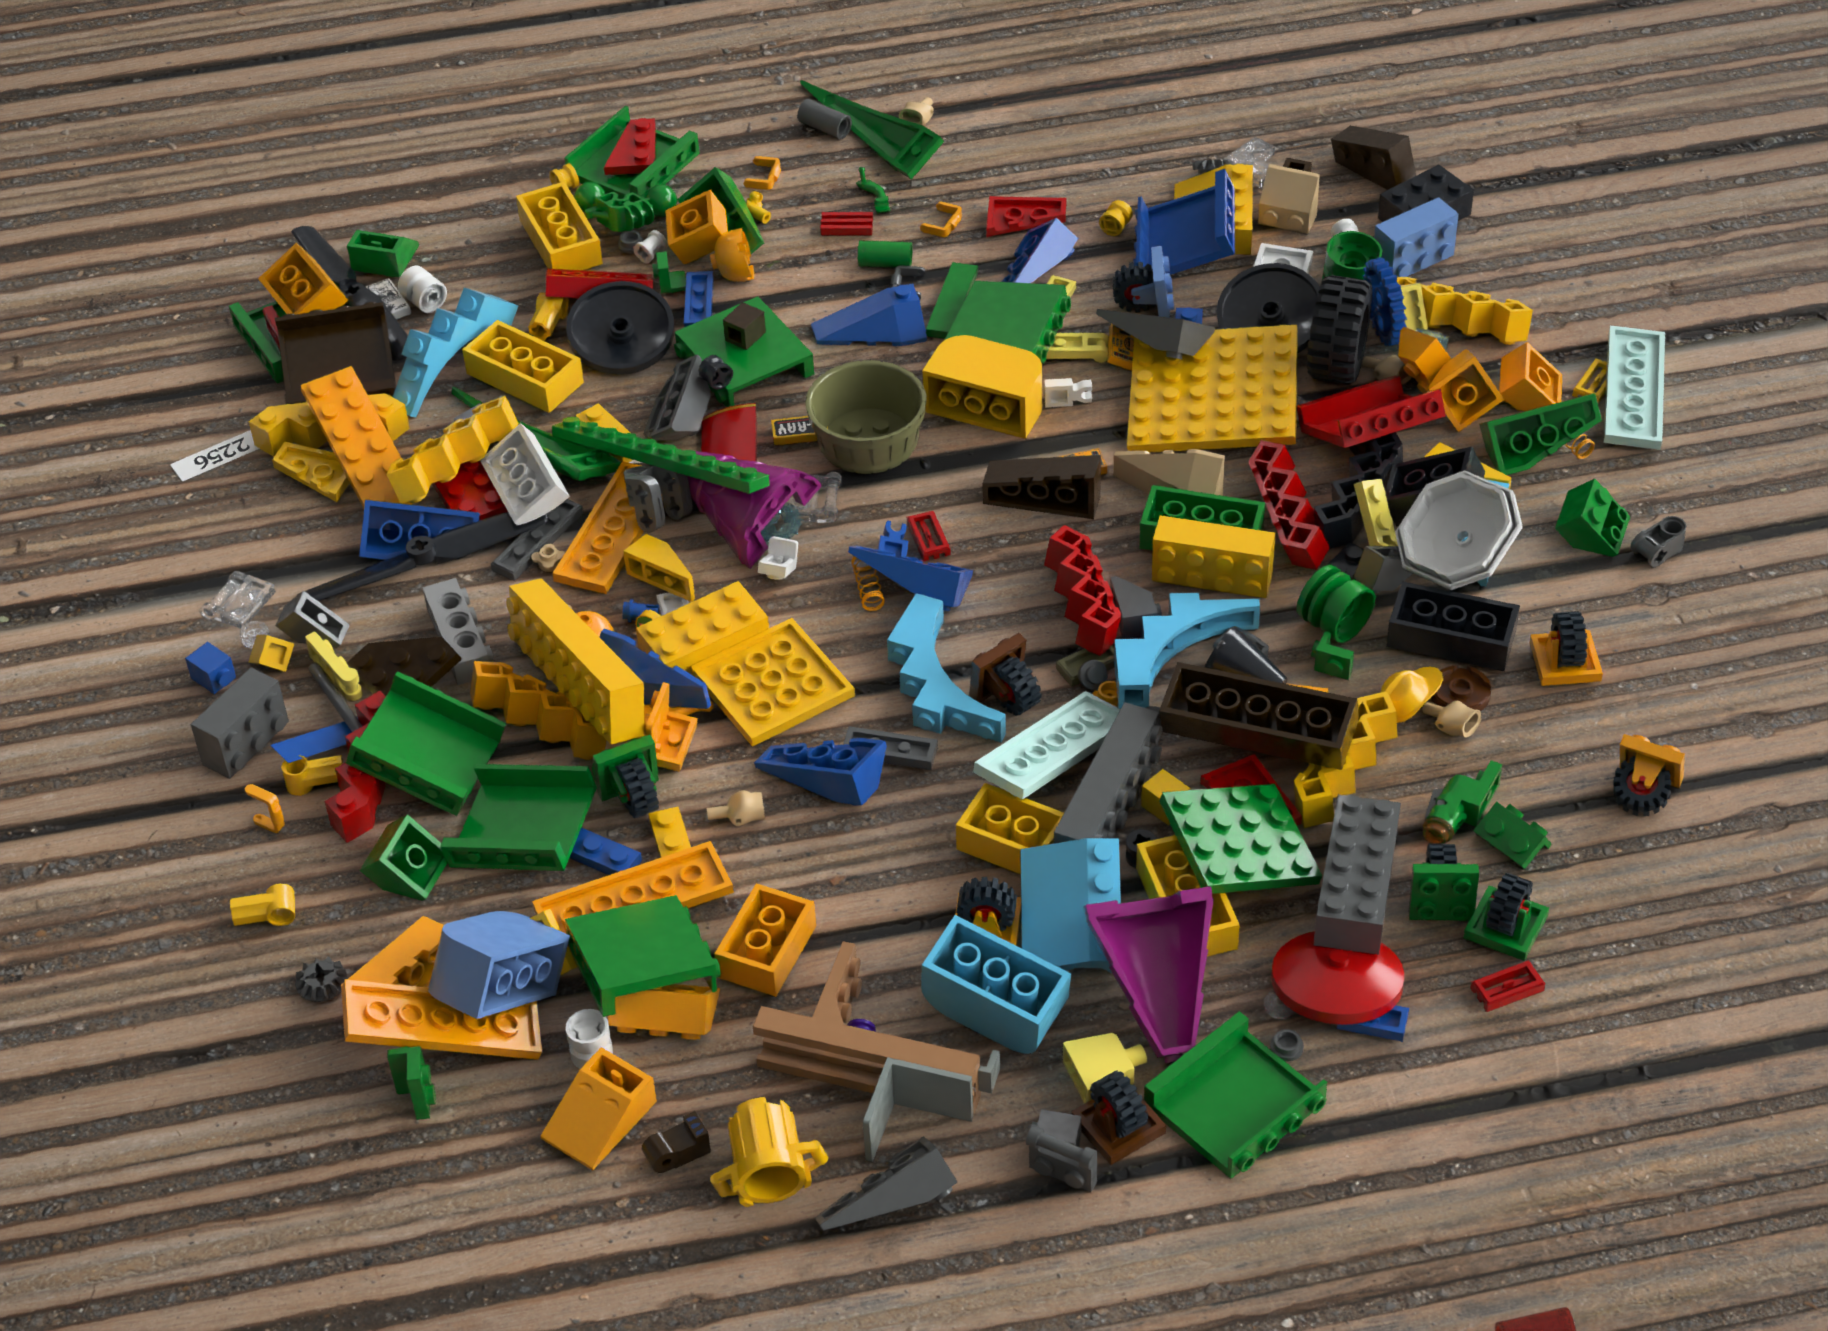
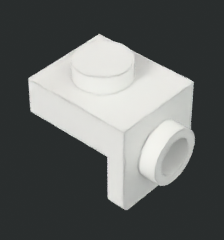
(780, 558)

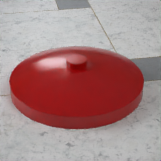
(1336, 983)

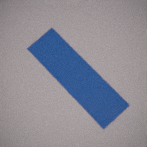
(313, 742)

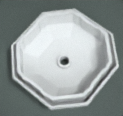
(1445, 515)

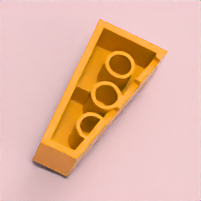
(407, 958)

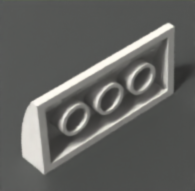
(524, 476)

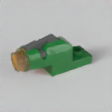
(1459, 803)

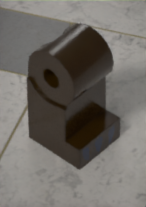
(677, 1145)

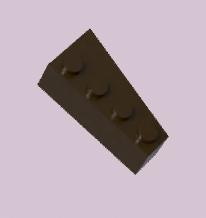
(1045, 485)

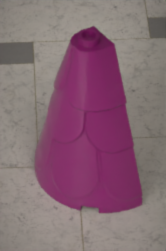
(743, 516)
(1159, 962)

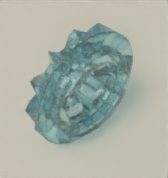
(792, 519)

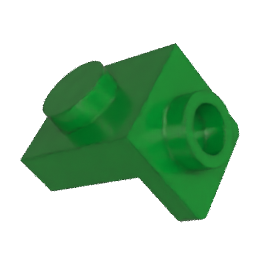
(669, 281)
(1332, 659)

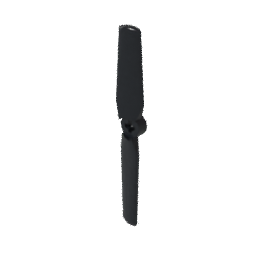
(346, 281)
(423, 550)

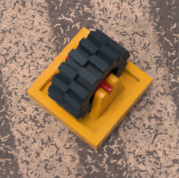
(1566, 652)
(1646, 774)
(991, 907)

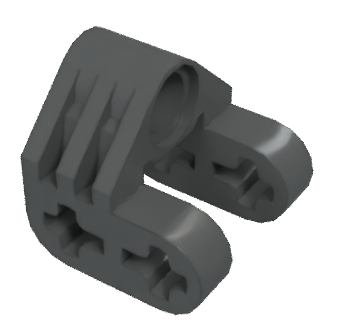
(644, 492)

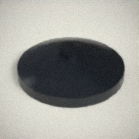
(1269, 297)
(620, 327)

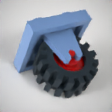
(1145, 286)

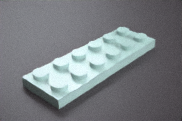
(1634, 387)
(1049, 746)

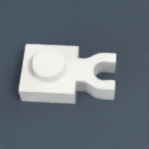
(1063, 392)

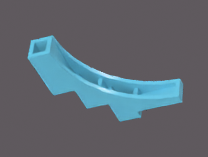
(448, 333)
(1164, 636)
(937, 697)

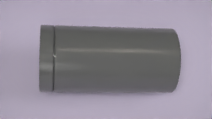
(824, 119)

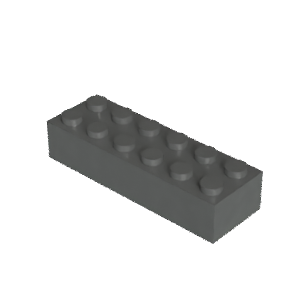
(1113, 777)
(1357, 874)

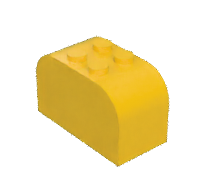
(984, 384)

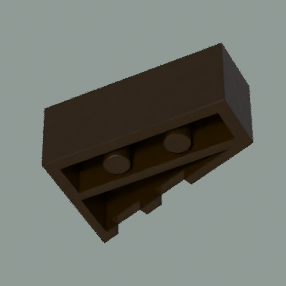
(1375, 155)

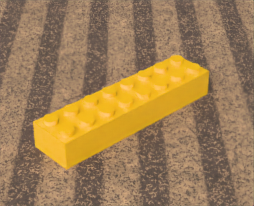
(576, 661)

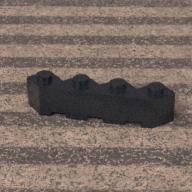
(1342, 517)

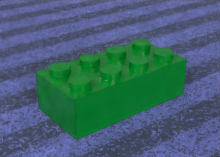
(1197, 507)

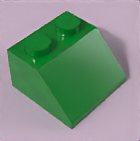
(405, 860)

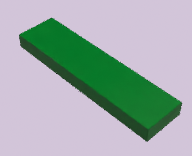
(951, 298)

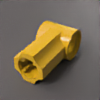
(547, 315)
(304, 774)
(274, 906)

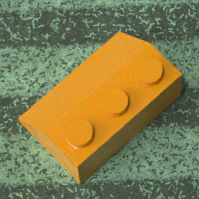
(666, 1010)

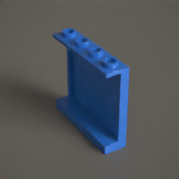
(1189, 228)

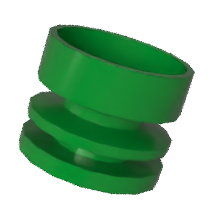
(1348, 254)
(1336, 603)

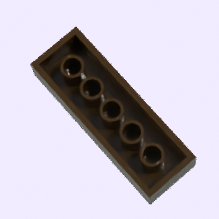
(1259, 715)

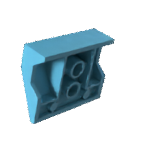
(1054, 890)

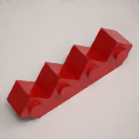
(1287, 506)
(1087, 593)
(355, 806)

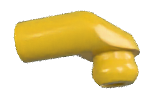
(755, 207)

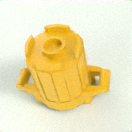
(766, 1155)

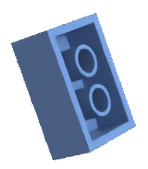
(1418, 237)

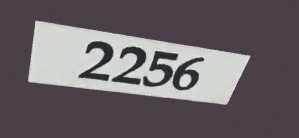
(214, 456)

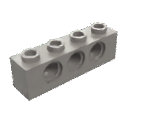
(456, 624)

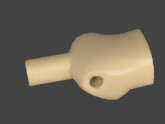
(917, 111)
(1387, 367)
(1454, 718)
(740, 808)

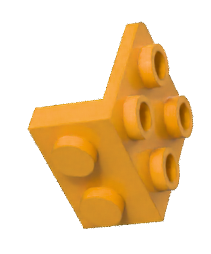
(669, 730)

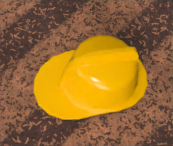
(1412, 689)

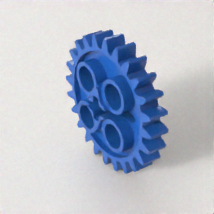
(1387, 301)

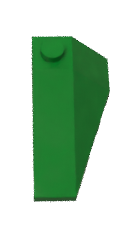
(731, 198)
(1529, 436)

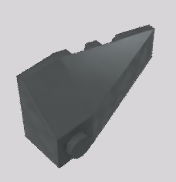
(1165, 334)
(913, 1178)

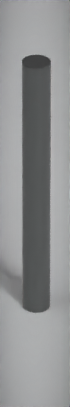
(334, 696)

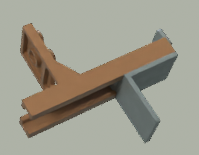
(871, 1061)

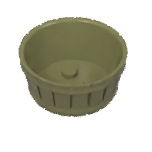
(869, 413)

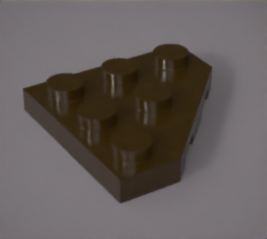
(419, 658)

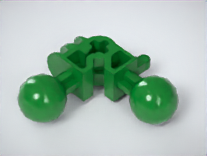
(624, 213)

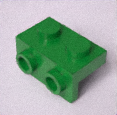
(1512, 835)
(412, 1078)

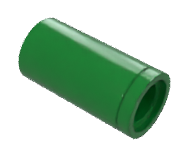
(884, 254)

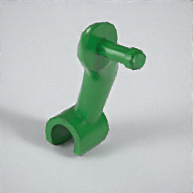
(881, 202)

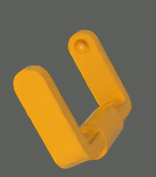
(773, 175)
(951, 224)
(276, 821)

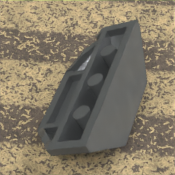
(680, 403)

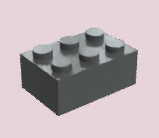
(240, 723)

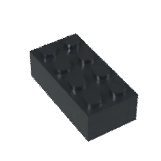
(1453, 626)

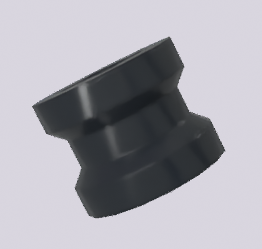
(715, 372)
(1132, 840)

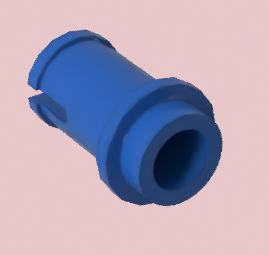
(633, 610)

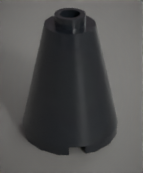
(1244, 658)

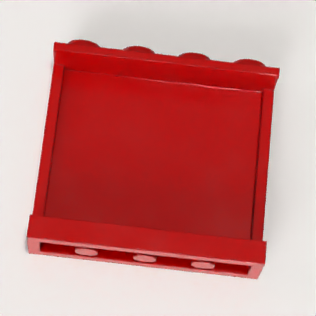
(1368, 412)

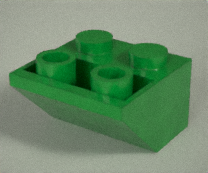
(380, 253)
(1592, 519)

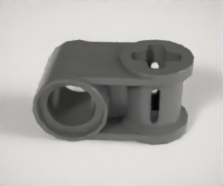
(1660, 540)

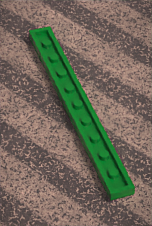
(661, 455)

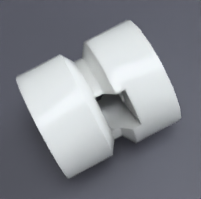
(422, 289)
(586, 1034)

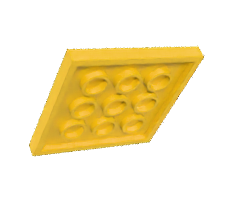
(773, 681)

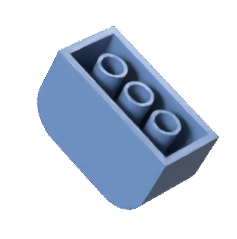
(497, 963)

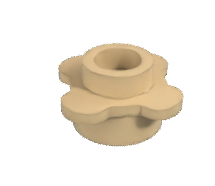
(548, 557)

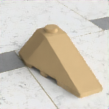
(1186, 471)

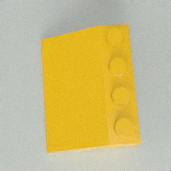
(1242, 180)

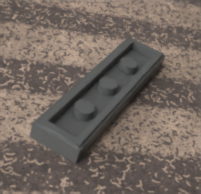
(518, 554)

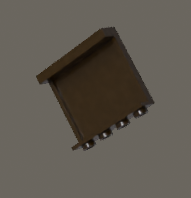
(333, 340)

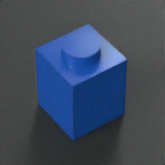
(210, 667)

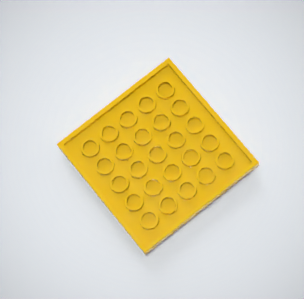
(1222, 397)

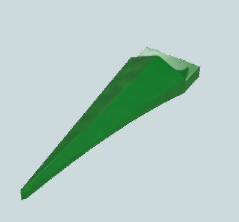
(897, 141)
(565, 456)

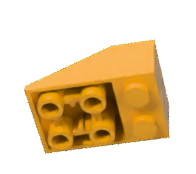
(599, 1108)

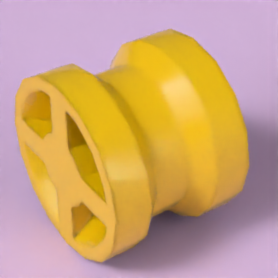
(566, 174)

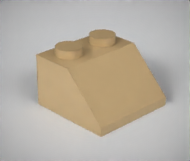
(1289, 199)

